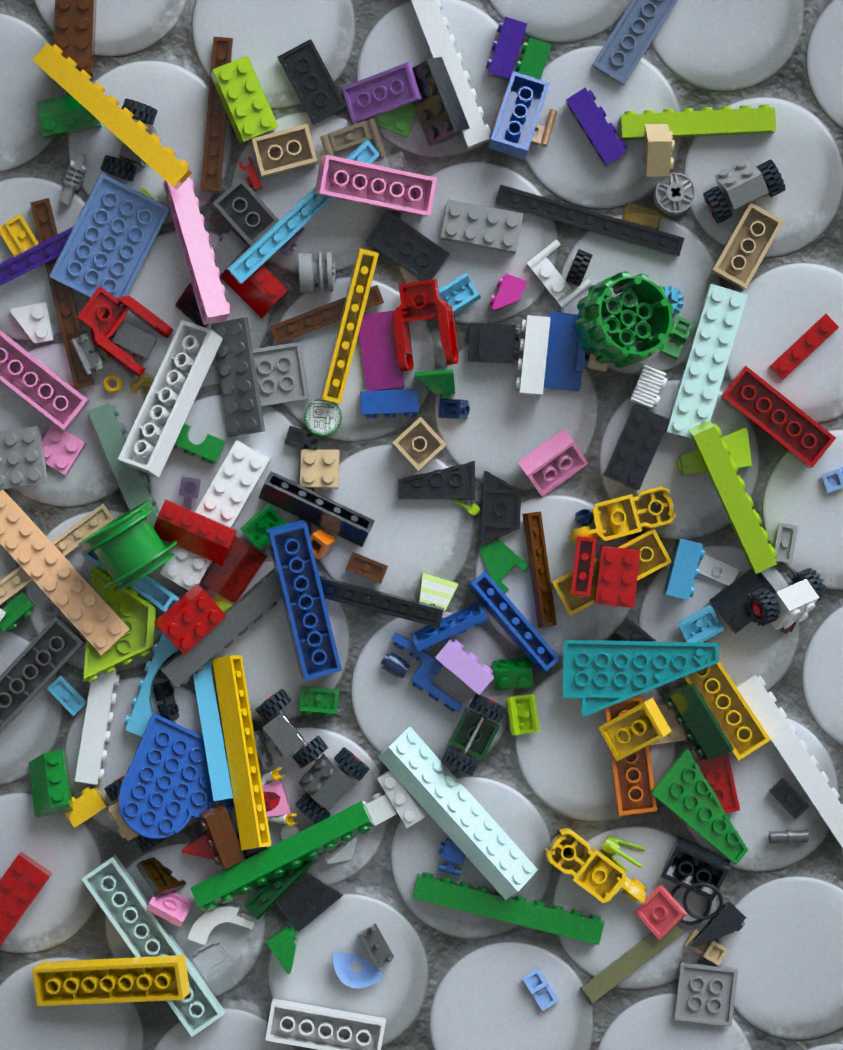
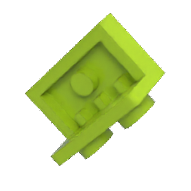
(523, 714)

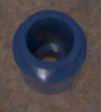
(395, 665)

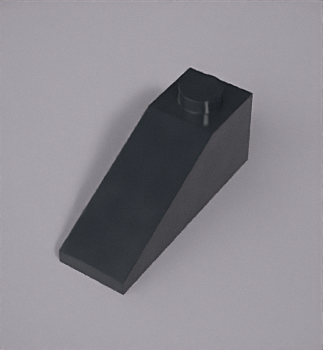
(726, 922)

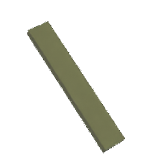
(628, 964)

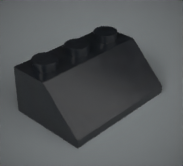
(732, 599)
(694, 864)

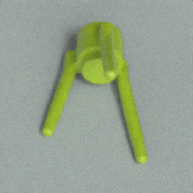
(612, 847)

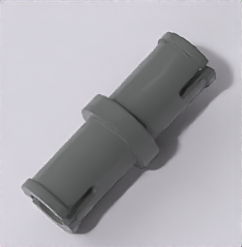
(788, 836)

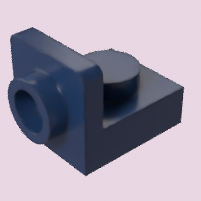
(454, 408)

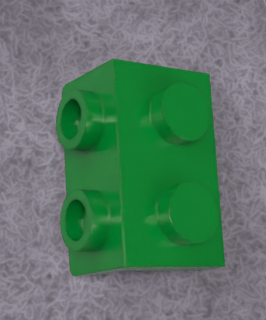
(262, 520)
(19, 607)
(512, 673)
(318, 700)

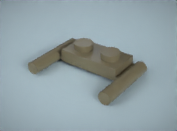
(352, 136)

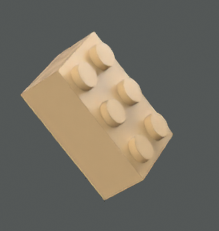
(284, 151)

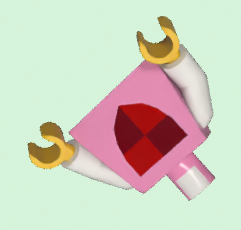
(276, 799)

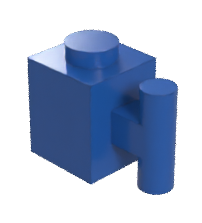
(453, 855)

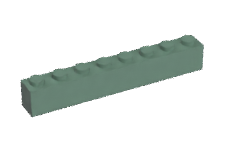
(112, 440)

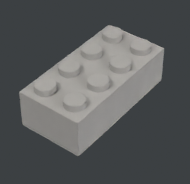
(481, 226)

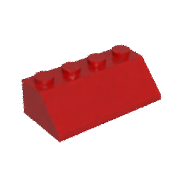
(194, 532)

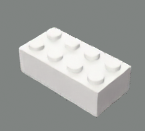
(534, 355)

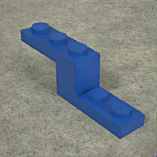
(426, 673)

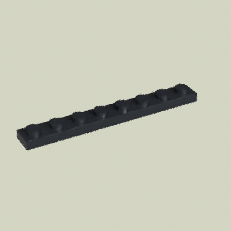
(381, 602)

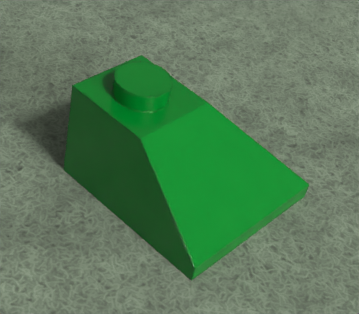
(438, 382)

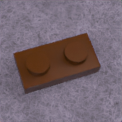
(366, 567)

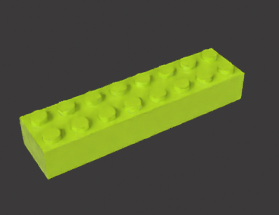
(731, 493)

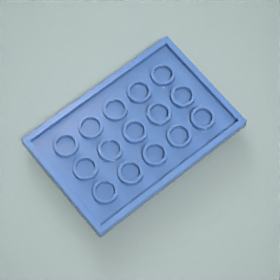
(109, 239)

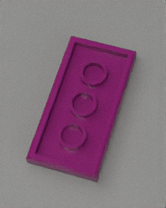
(380, 352)

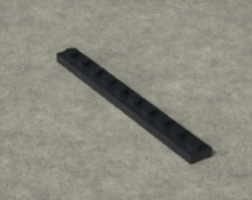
(589, 220)

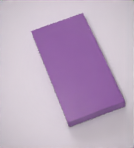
(381, 93)

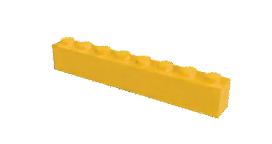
(349, 325)

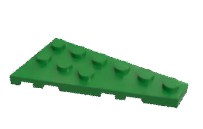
(694, 801)

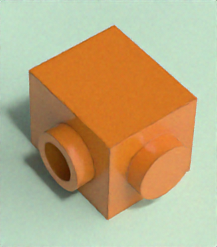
(322, 543)

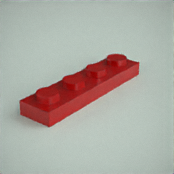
(804, 346)

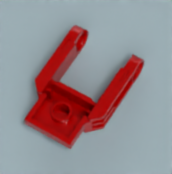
(421, 303)
(104, 315)

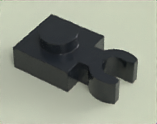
(298, 437)

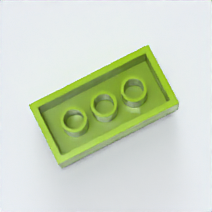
(243, 99)

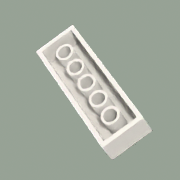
(323, 1027)

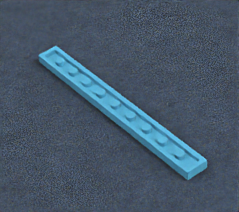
(290, 223)

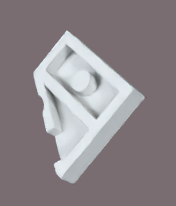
(35, 321)

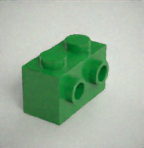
(534, 58)

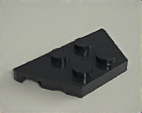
(499, 508)

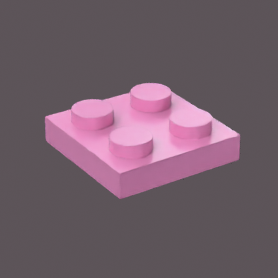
(61, 448)
(170, 907)

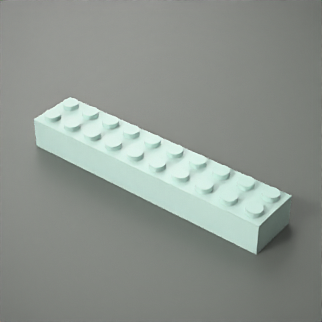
(457, 813)
(149, 937)

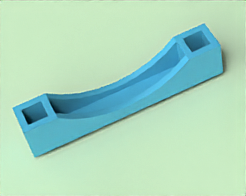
(146, 586)
(142, 705)

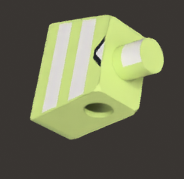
(436, 591)

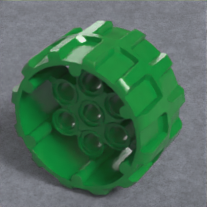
(652, 307)

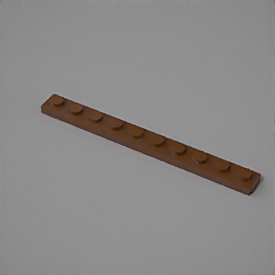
(62, 296)

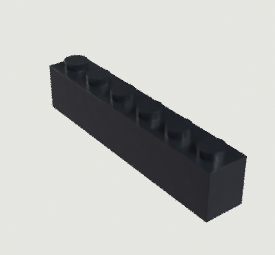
(316, 509)

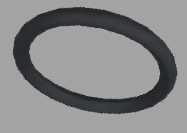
(702, 885)

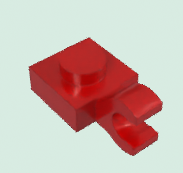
(253, 179)

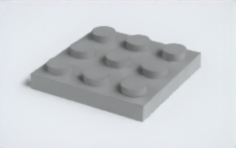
(280, 374)
(22, 458)
(706, 994)

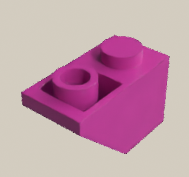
(509, 292)

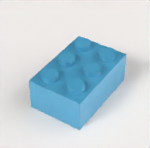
(683, 569)

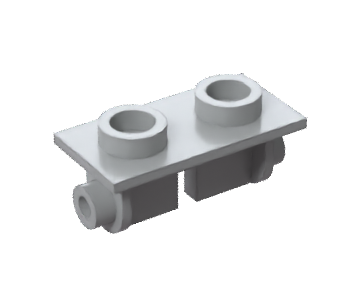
(91, 361)
(264, 755)

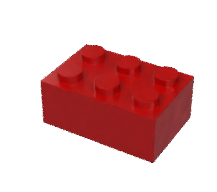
(617, 576)
(190, 619)

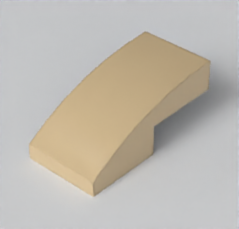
(711, 950)

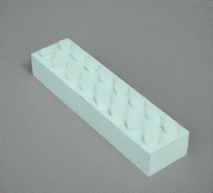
(706, 360)

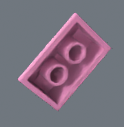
(552, 462)

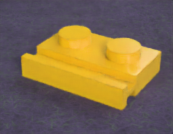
(18, 235)

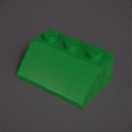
(64, 117)
(50, 784)

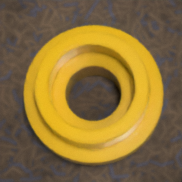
(106, 383)

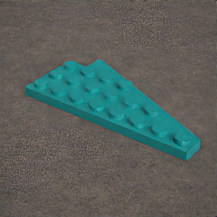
(618, 670)

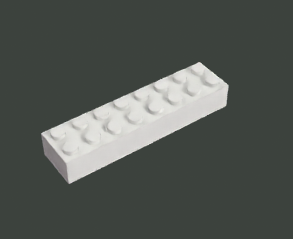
(170, 398)
(221, 503)

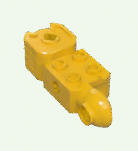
(627, 515)
(592, 868)

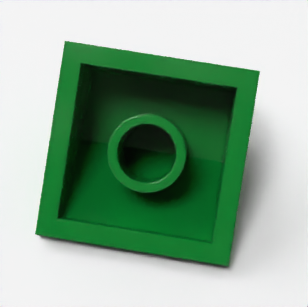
(283, 945)

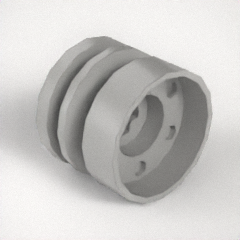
(674, 205)
(316, 272)

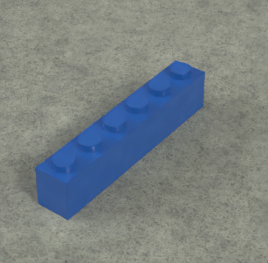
(513, 622)

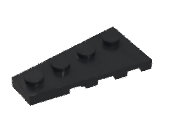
(444, 484)

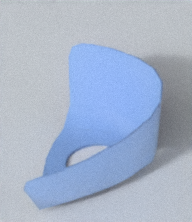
(368, 976)

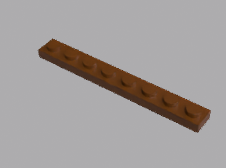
(215, 121)

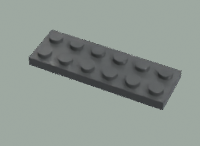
(238, 378)

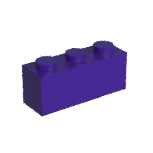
(506, 48)

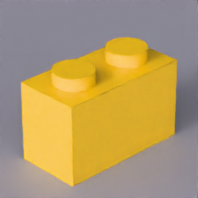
(86, 806)

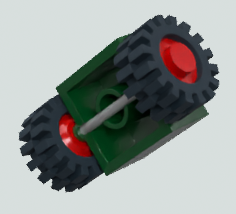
(474, 734)

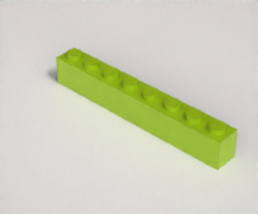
(703, 122)

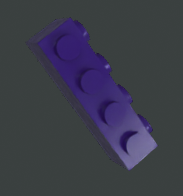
(595, 127)

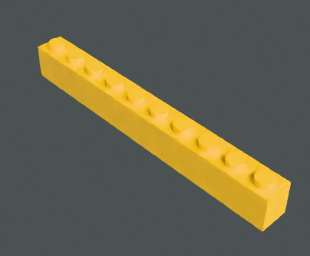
(112, 116)
(241, 752)

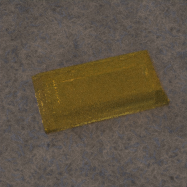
(642, 215)

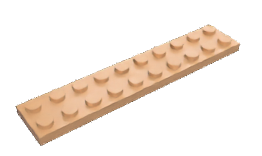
(58, 578)

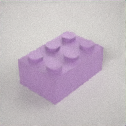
(465, 665)

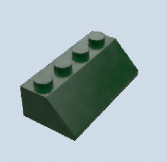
(698, 721)

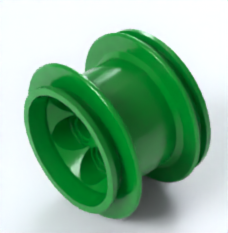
(128, 547)

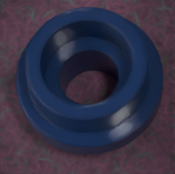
(584, 517)

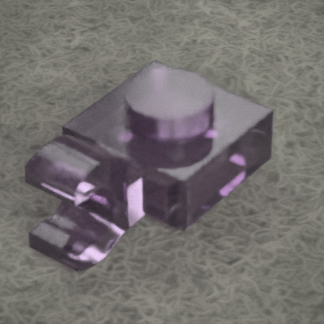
(189, 489)

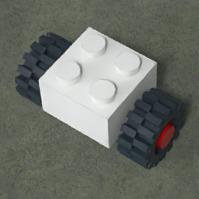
(787, 604)

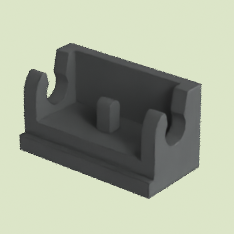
(376, 945)

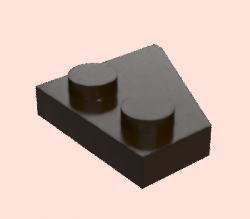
(159, 877)

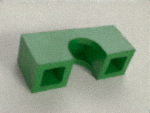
(209, 449)

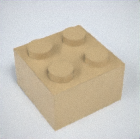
(658, 150)
(419, 443)

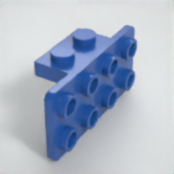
(564, 354)

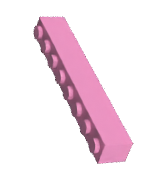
(197, 252)

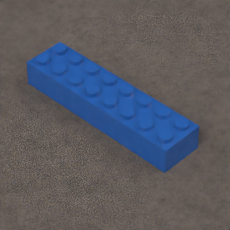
(303, 600)

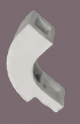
(223, 913)

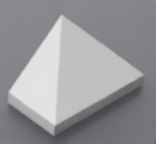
(342, 852)

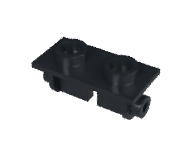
(165, 692)

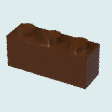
(221, 837)

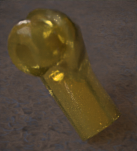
(143, 381)

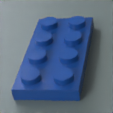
(453, 624)

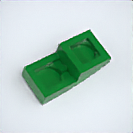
(675, 342)

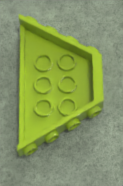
(137, 615)

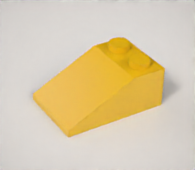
(634, 729)

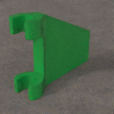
(500, 561)

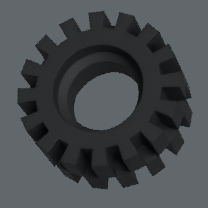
(579, 267)

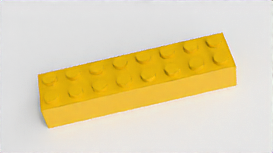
(111, 980)

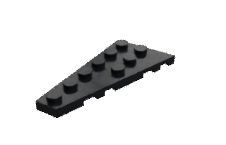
(304, 899)

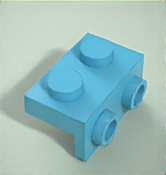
(459, 293)
(700, 625)

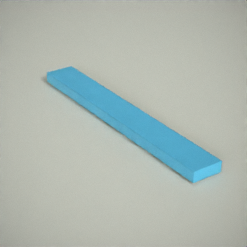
(212, 734)

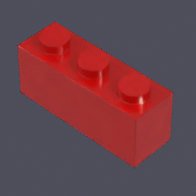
(583, 566)

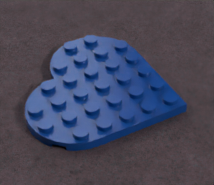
(166, 781)

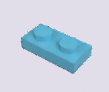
(67, 695)

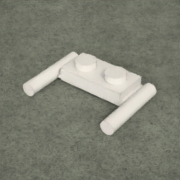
(552, 278)

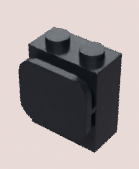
(492, 343)

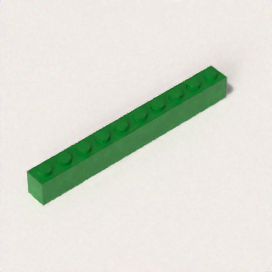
(282, 857)
(513, 910)

